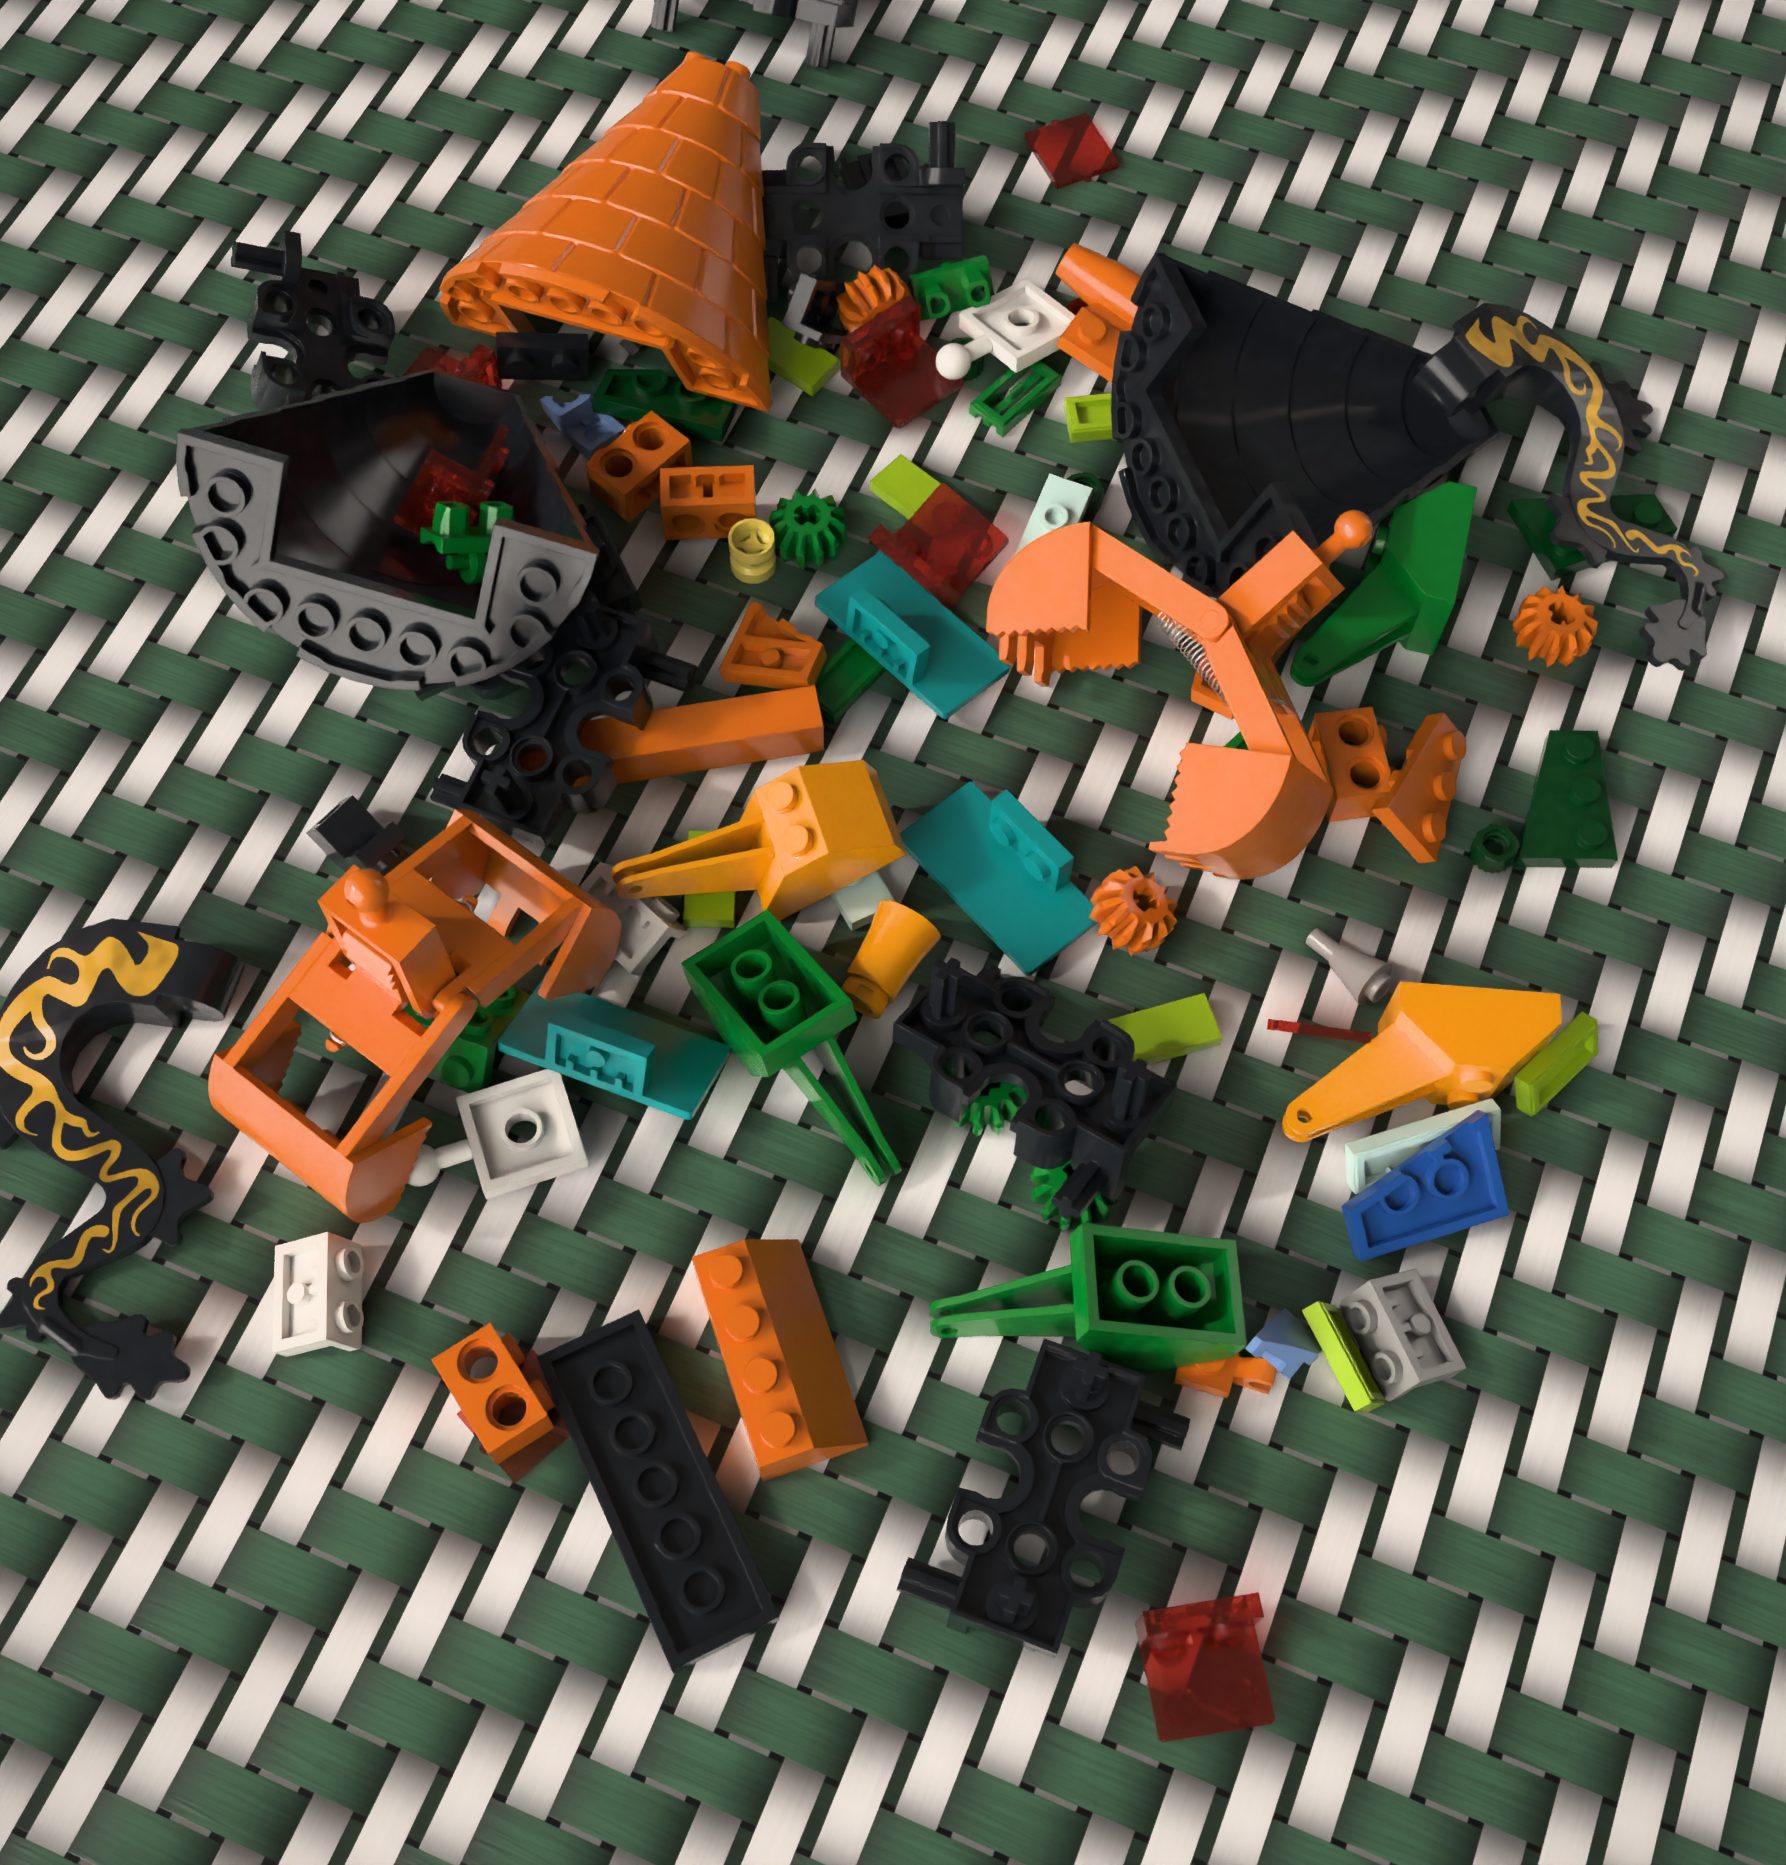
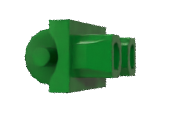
(952, 287)
(454, 535)

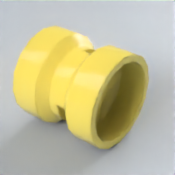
(752, 551)

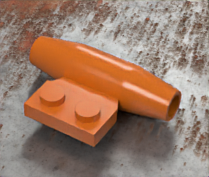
(1108, 291)

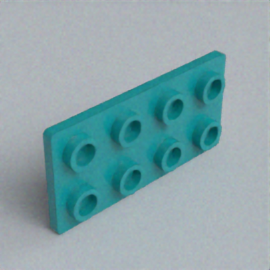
(912, 635)
(1003, 873)
(617, 1051)

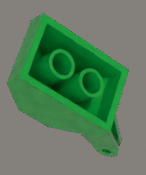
(1403, 589)
(773, 1009)
(1135, 1297)

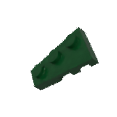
(636, 392)
(1537, 521)
(1569, 806)

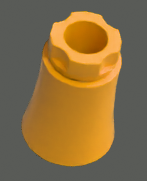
(888, 957)

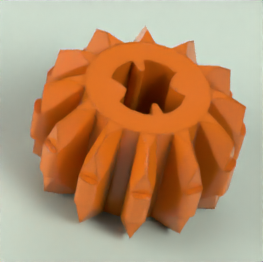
(869, 296)
(1555, 626)
(1133, 910)

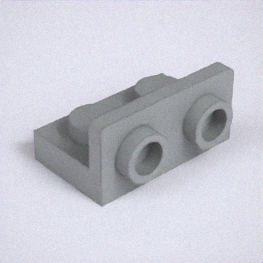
(1401, 1333)

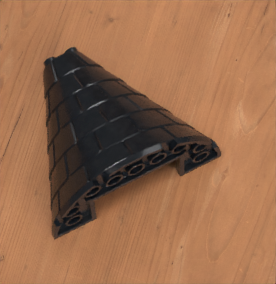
(1265, 422)
(305, 540)

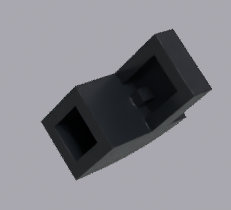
(355, 837)

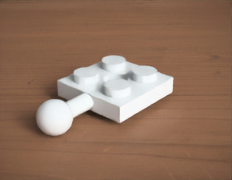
(1015, 327)
(498, 1160)

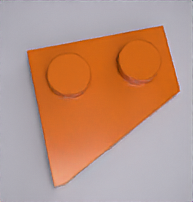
(771, 653)

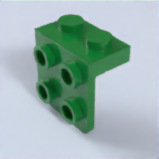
(471, 1056)

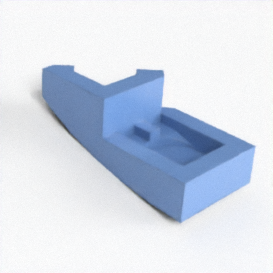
(580, 425)
(1285, 1343)

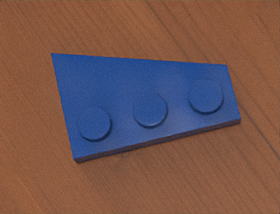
(1430, 1194)

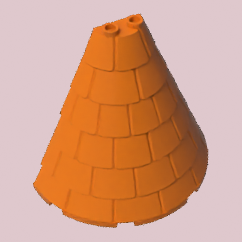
(646, 239)

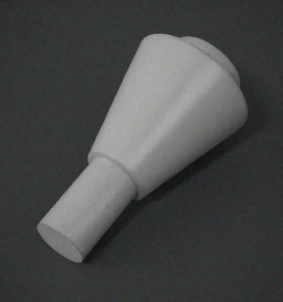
(1359, 972)

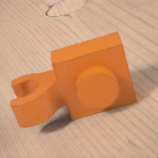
(1218, 1375)

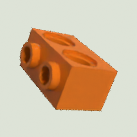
(629, 468)
(705, 500)
(1351, 763)
(485, 1398)

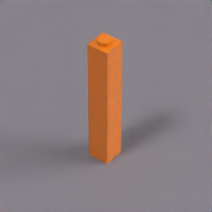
(705, 735)

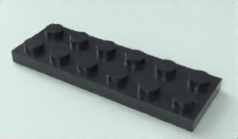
(657, 1491)

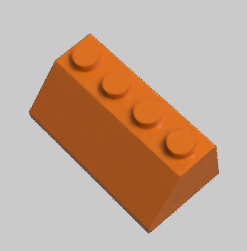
(778, 1354)

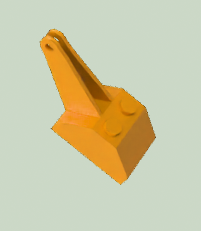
(792, 845)
(1431, 1045)

